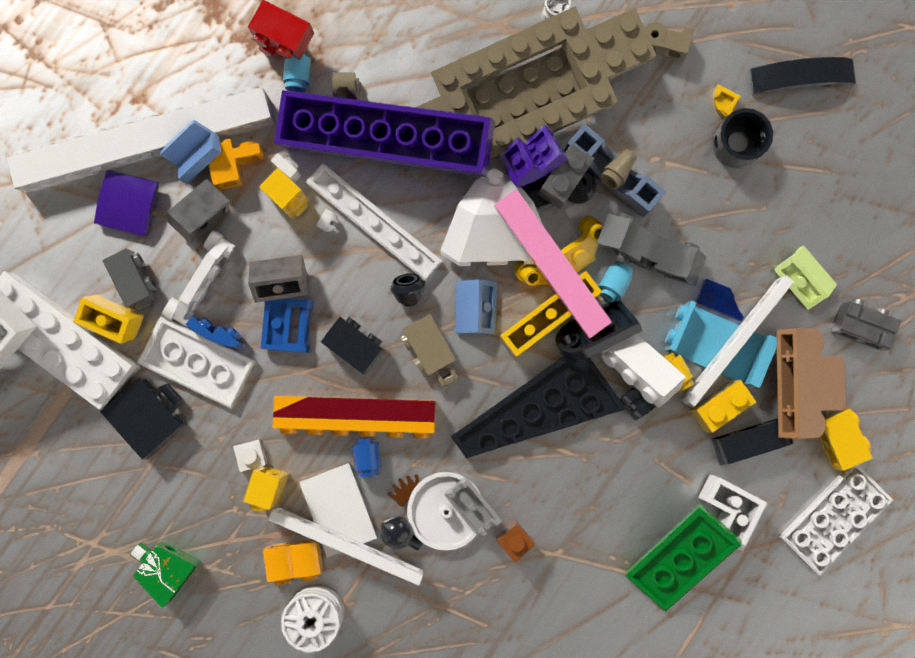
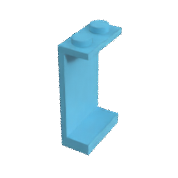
(702, 335)

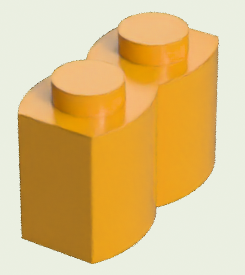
(293, 560)

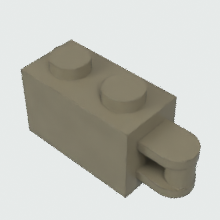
(430, 348)

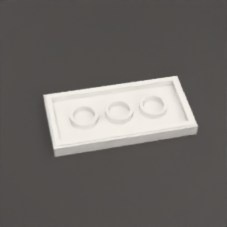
(196, 362)

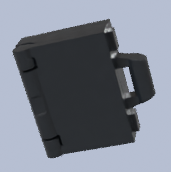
(145, 417)

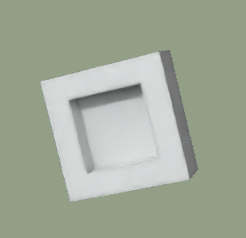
(287, 166)
(250, 455)

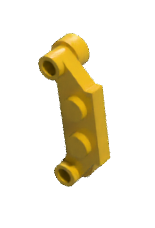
(578, 253)

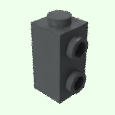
(130, 279)

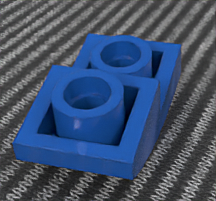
(221, 335)

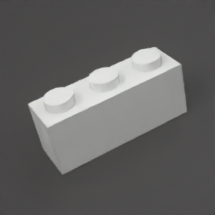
(644, 369)

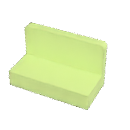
(810, 280)

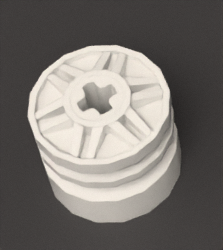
(311, 602)

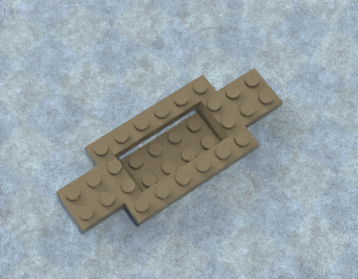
(550, 89)

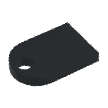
(622, 327)

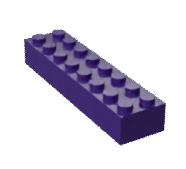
(385, 133)

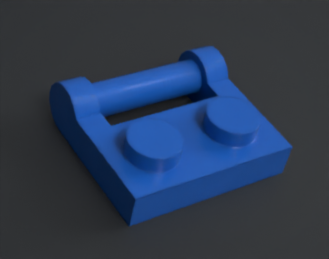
(277, 325)

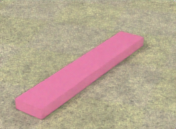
(552, 263)

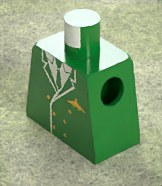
(163, 570)

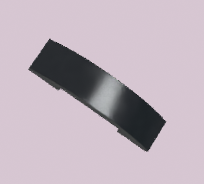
(802, 73)

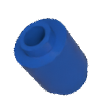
(366, 457)

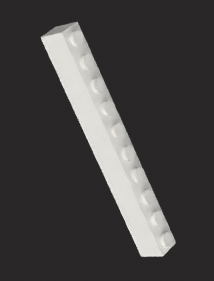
(136, 141)

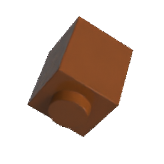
(515, 541)

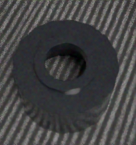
(751, 125)

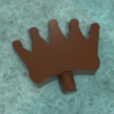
(403, 494)

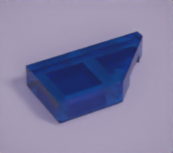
(718, 299)

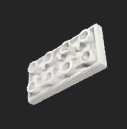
(836, 518)

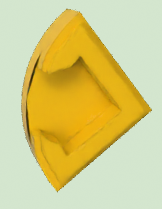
(724, 101)

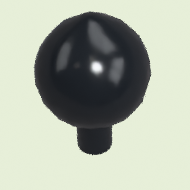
(398, 533)

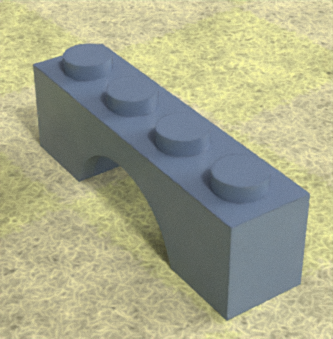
(638, 191)

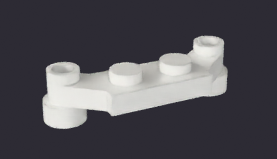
(207, 270)

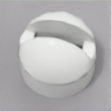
(325, 219)

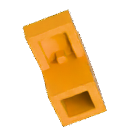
(226, 167)

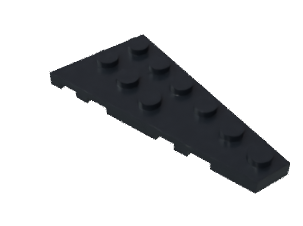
(550, 401)

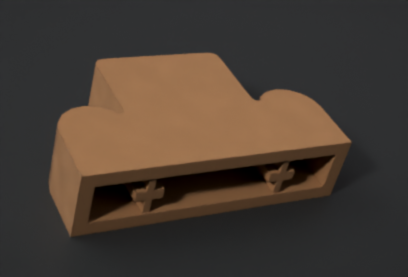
(806, 383)

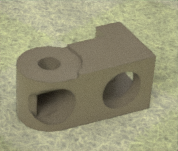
(669, 42)
(346, 85)

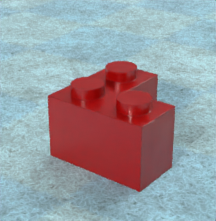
(280, 32)

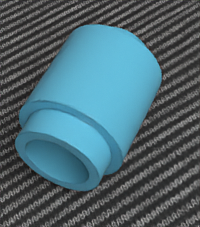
(296, 73)
(615, 281)

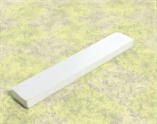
(374, 222)
(737, 341)
(346, 545)

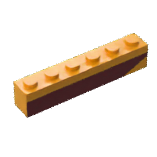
(354, 415)

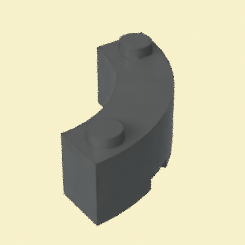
(648, 249)

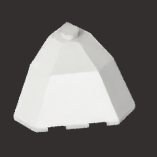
(479, 230)

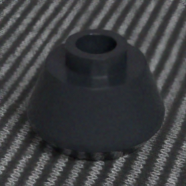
(583, 191)
(408, 288)

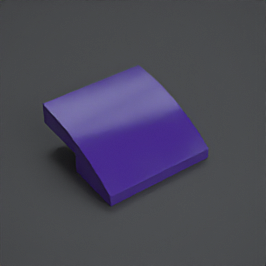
(534, 158)
(126, 202)

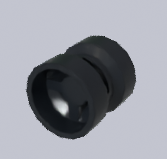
(635, 400)

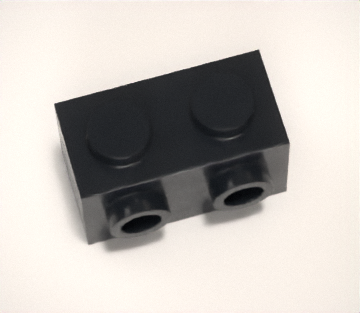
(353, 345)

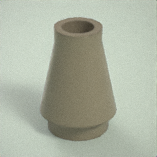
(618, 170)

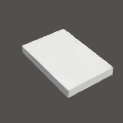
(339, 505)

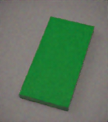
(683, 557)

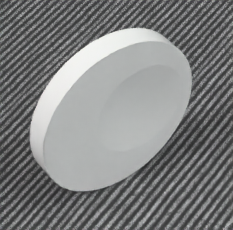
(434, 517)

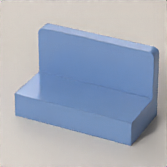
(192, 150)
(476, 306)

